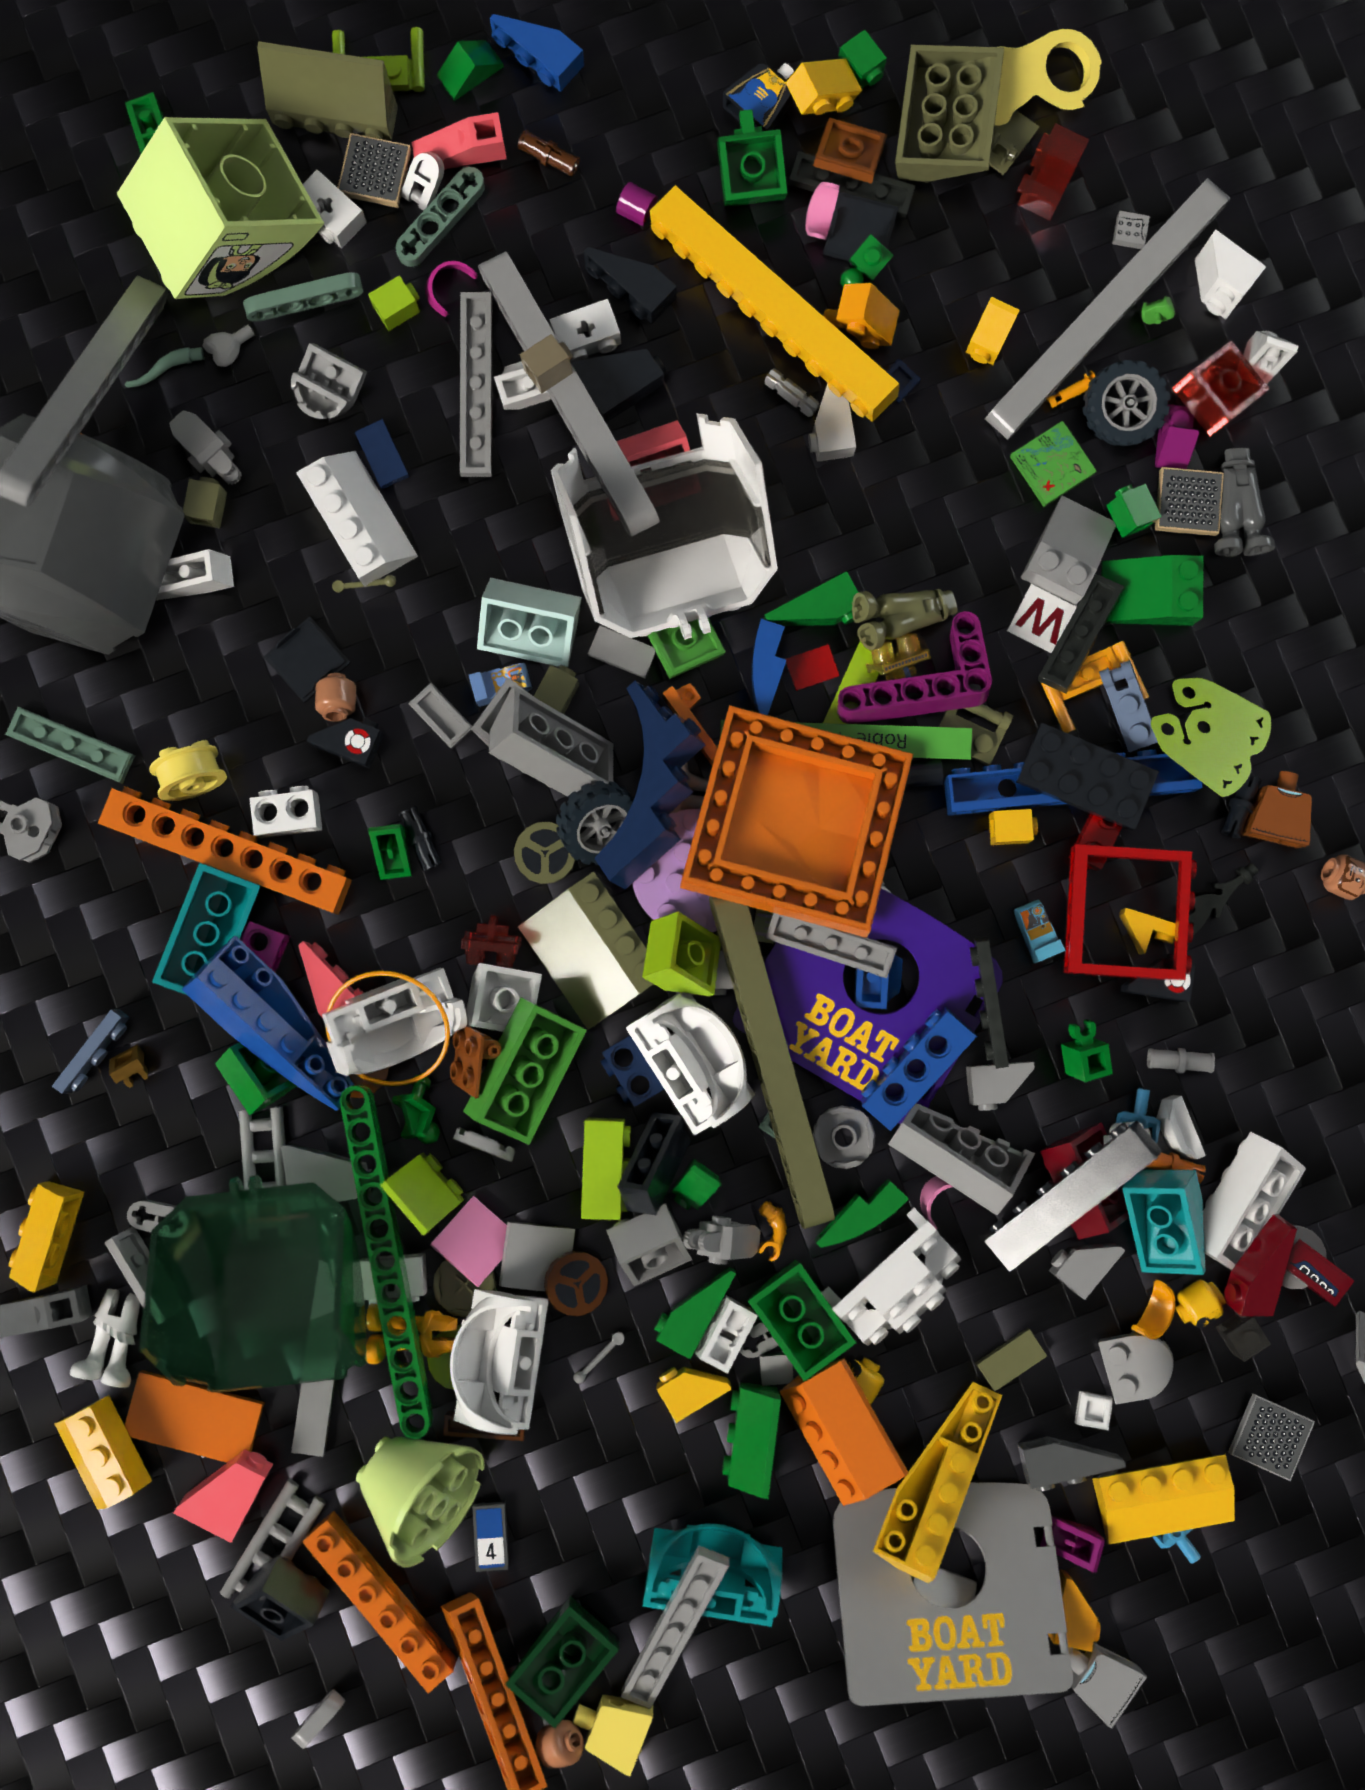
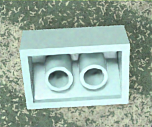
(528, 622)

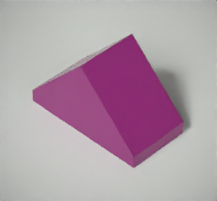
(1076, 1543)

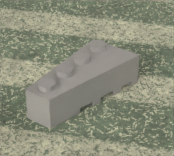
(962, 1157)

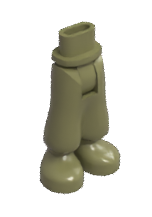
(900, 613)

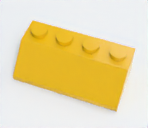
(1165, 1498)

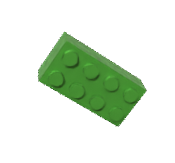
(526, 1073)

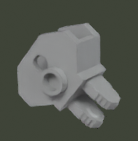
(27, 828)

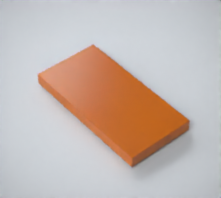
(192, 1418)

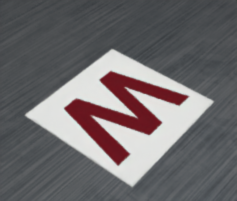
(1041, 618)

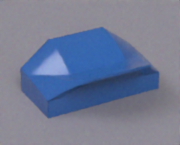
(874, 990)

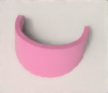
(821, 210)
(929, 1193)

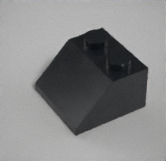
(281, 1598)

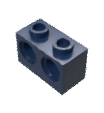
(638, 1067)

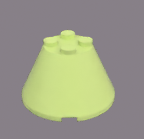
(419, 1493)

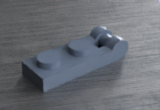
(1129, 706)

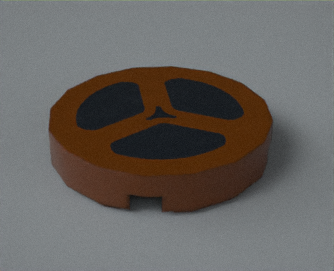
(576, 1283)

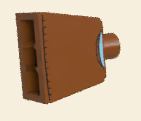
(1281, 813)

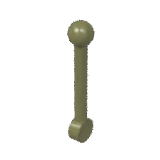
(339, 586)

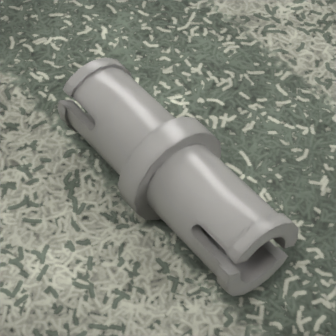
(1180, 1060)

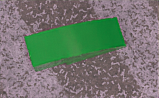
(862, 1216)

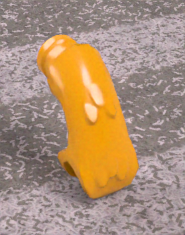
(776, 1220)

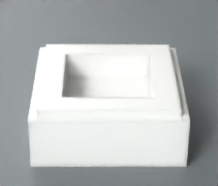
(1093, 1410)

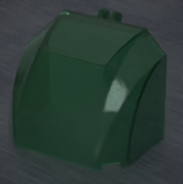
(254, 1289)

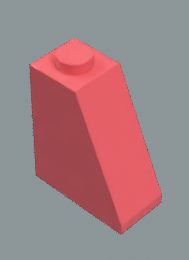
(226, 1495)

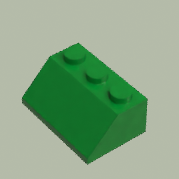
(801, 1320)
(752, 1438)

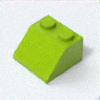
(681, 956)

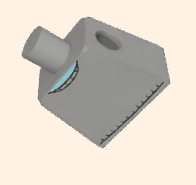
(1105, 1681)

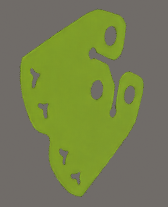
(1226, 745)

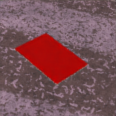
(812, 667)

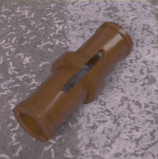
(548, 153)

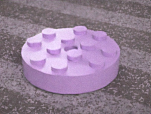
(659, 886)

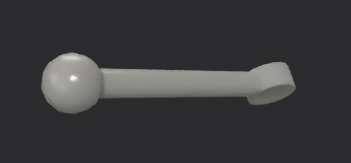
(617, 1339)

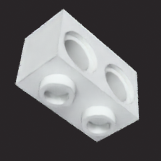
(286, 820)
(726, 1334)

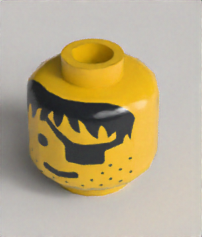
(1200, 1303)
(867, 1377)

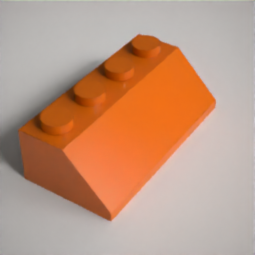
(844, 1432)

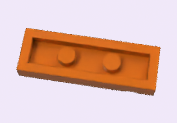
(680, 702)

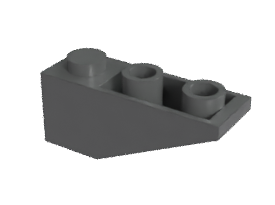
(45, 1311)
(1057, 1461)

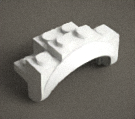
(391, 1024)
(694, 1058)
(899, 1286)
(498, 1359)

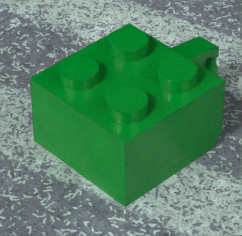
(751, 164)

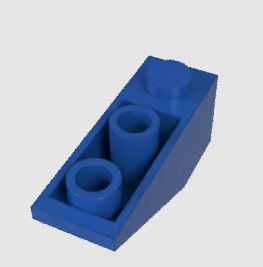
(540, 47)

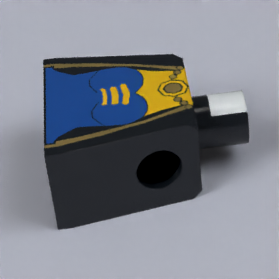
(763, 93)

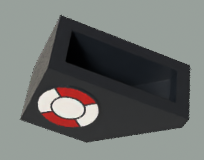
(350, 740)
(1163, 989)

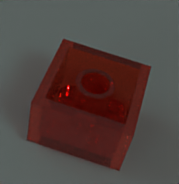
(1220, 388)

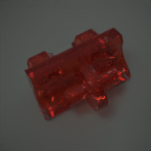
(477, 943)

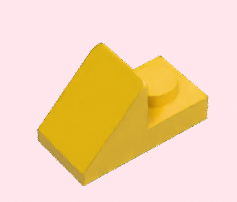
(1142, 925)

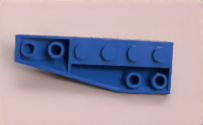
(266, 1020)

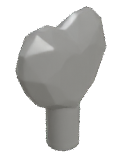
(226, 346)

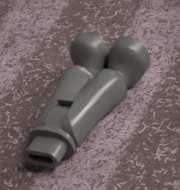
(1241, 508)

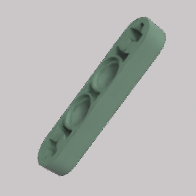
(444, 219)
(303, 296)

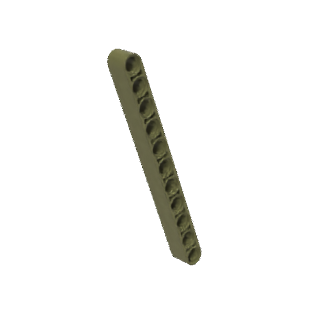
(772, 1062)

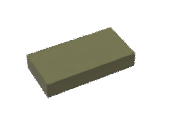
(1011, 1359)

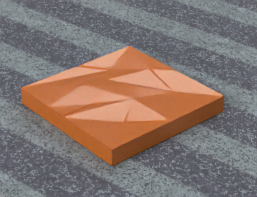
(797, 821)

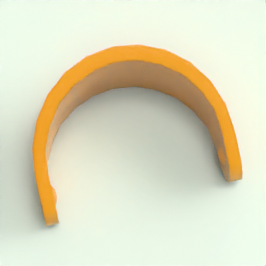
(1158, 1312)

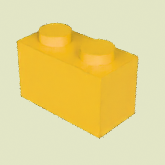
(823, 86)

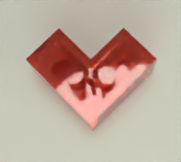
(1054, 166)

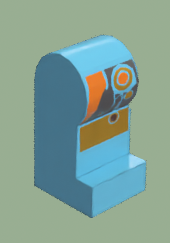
(1038, 931)

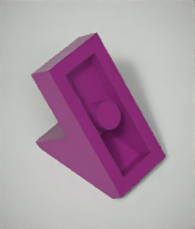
(1176, 439)

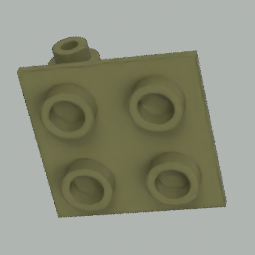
(1010, 141)

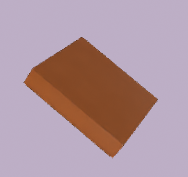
(850, 150)

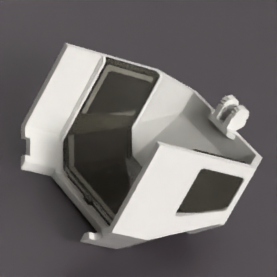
(700, 559)

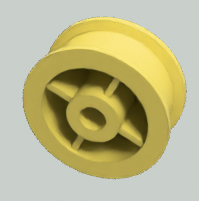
(187, 771)

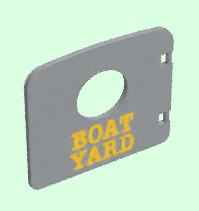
(991, 1647)

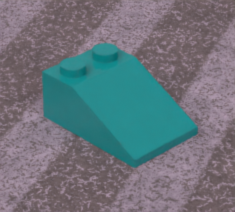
(1167, 1221)

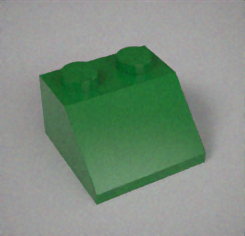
(252, 1079)

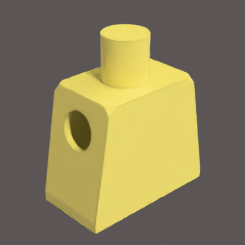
(615, 1730)

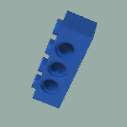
(892, 1109)

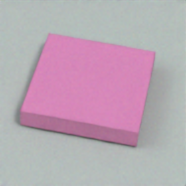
(473, 1241)

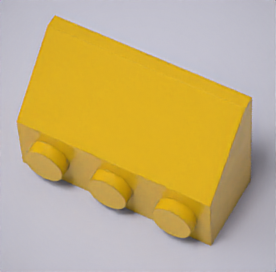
(45, 1235)
(103, 1453)

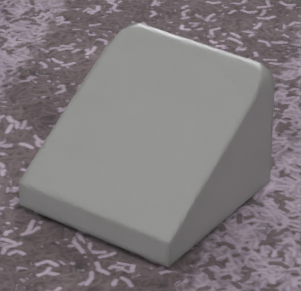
(775, 1368)

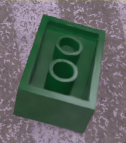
(563, 1662)

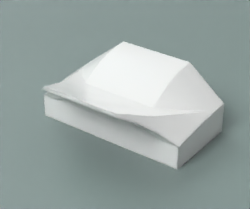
(517, 388)
(1178, 1128)

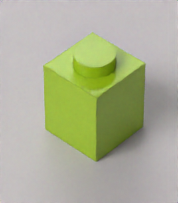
(395, 302)

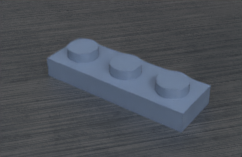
(92, 1052)

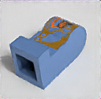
(488, 683)

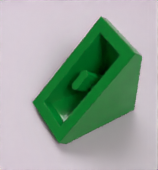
(468, 67)
(391, 851)

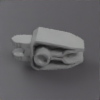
(207, 449)
(723, 1240)

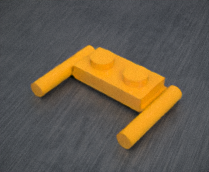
(1088, 679)

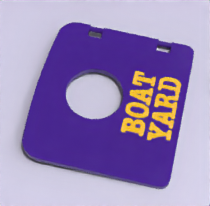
(851, 1044)

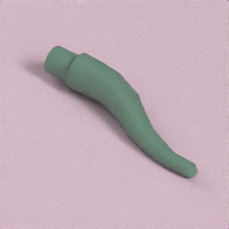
(174, 358)

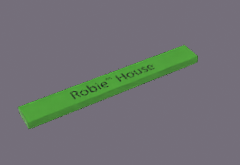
(918, 740)

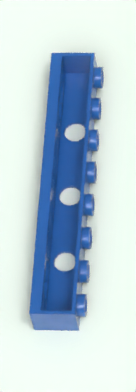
(979, 790)

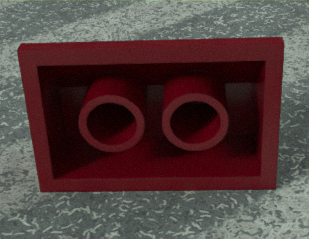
(1061, 1153)

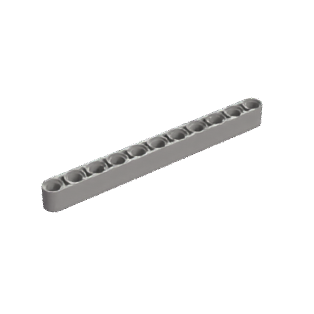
(1107, 309)
(81, 392)
(572, 400)

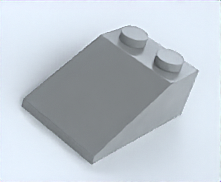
(1069, 550)

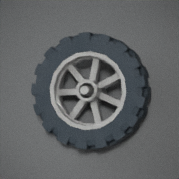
(1155, 395)
(586, 805)

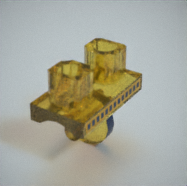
(909, 653)

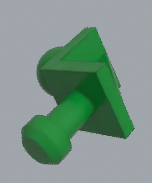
(868, 260)
(418, 1113)

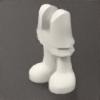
(120, 1328)

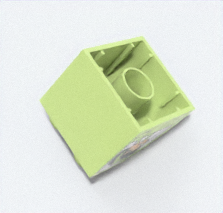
(217, 204)

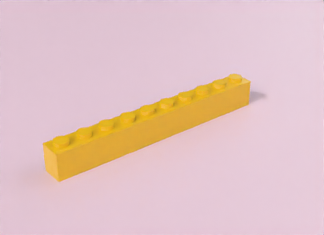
(773, 304)

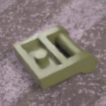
(984, 742)

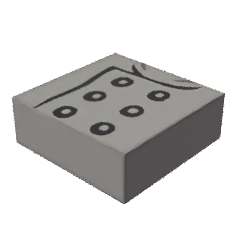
(1131, 229)

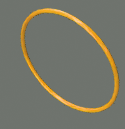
(434, 998)

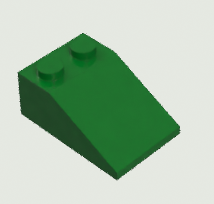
(1157, 589)

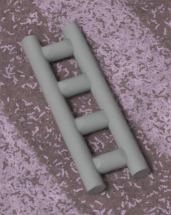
(252, 1157)
(270, 1526)

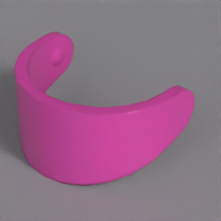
(428, 286)

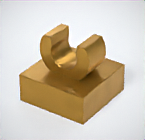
(127, 1064)

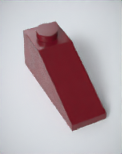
(1260, 1272)

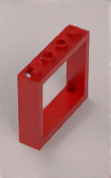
(1076, 912)

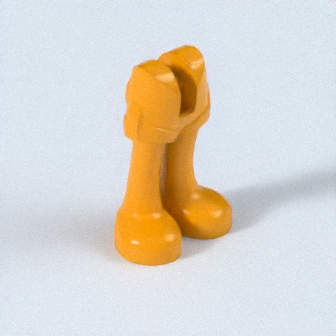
(430, 1322)

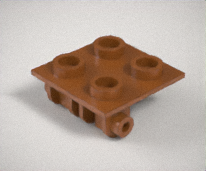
(470, 1049)

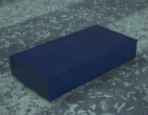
(382, 454)

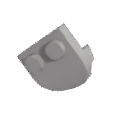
(326, 383)
(1136, 1366)

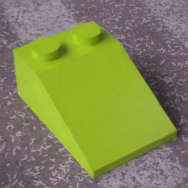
(423, 1192)

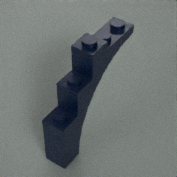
(662, 787)

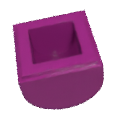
(635, 203)

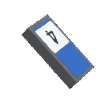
(490, 1536)

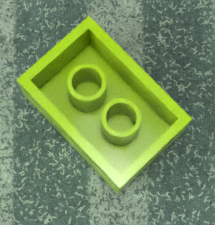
(604, 1167)

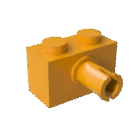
(865, 315)

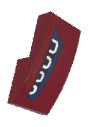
(1318, 1273)

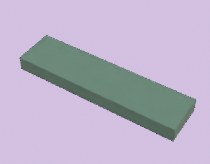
(70, 745)

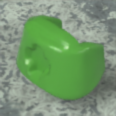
(1158, 311)

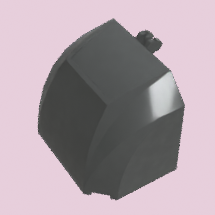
(88, 547)

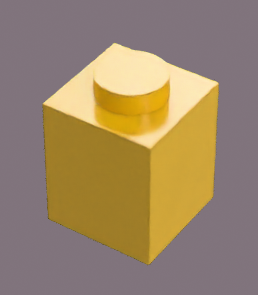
(1012, 827)

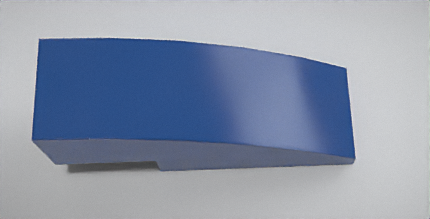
(766, 666)

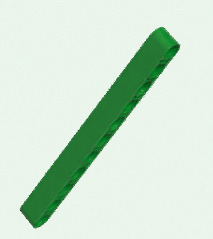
(382, 1275)

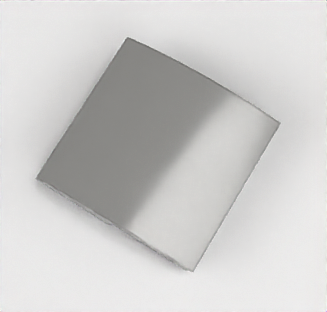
(530, 1251)

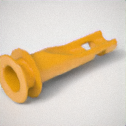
(1072, 391)

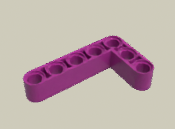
(926, 685)

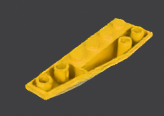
(935, 1488)

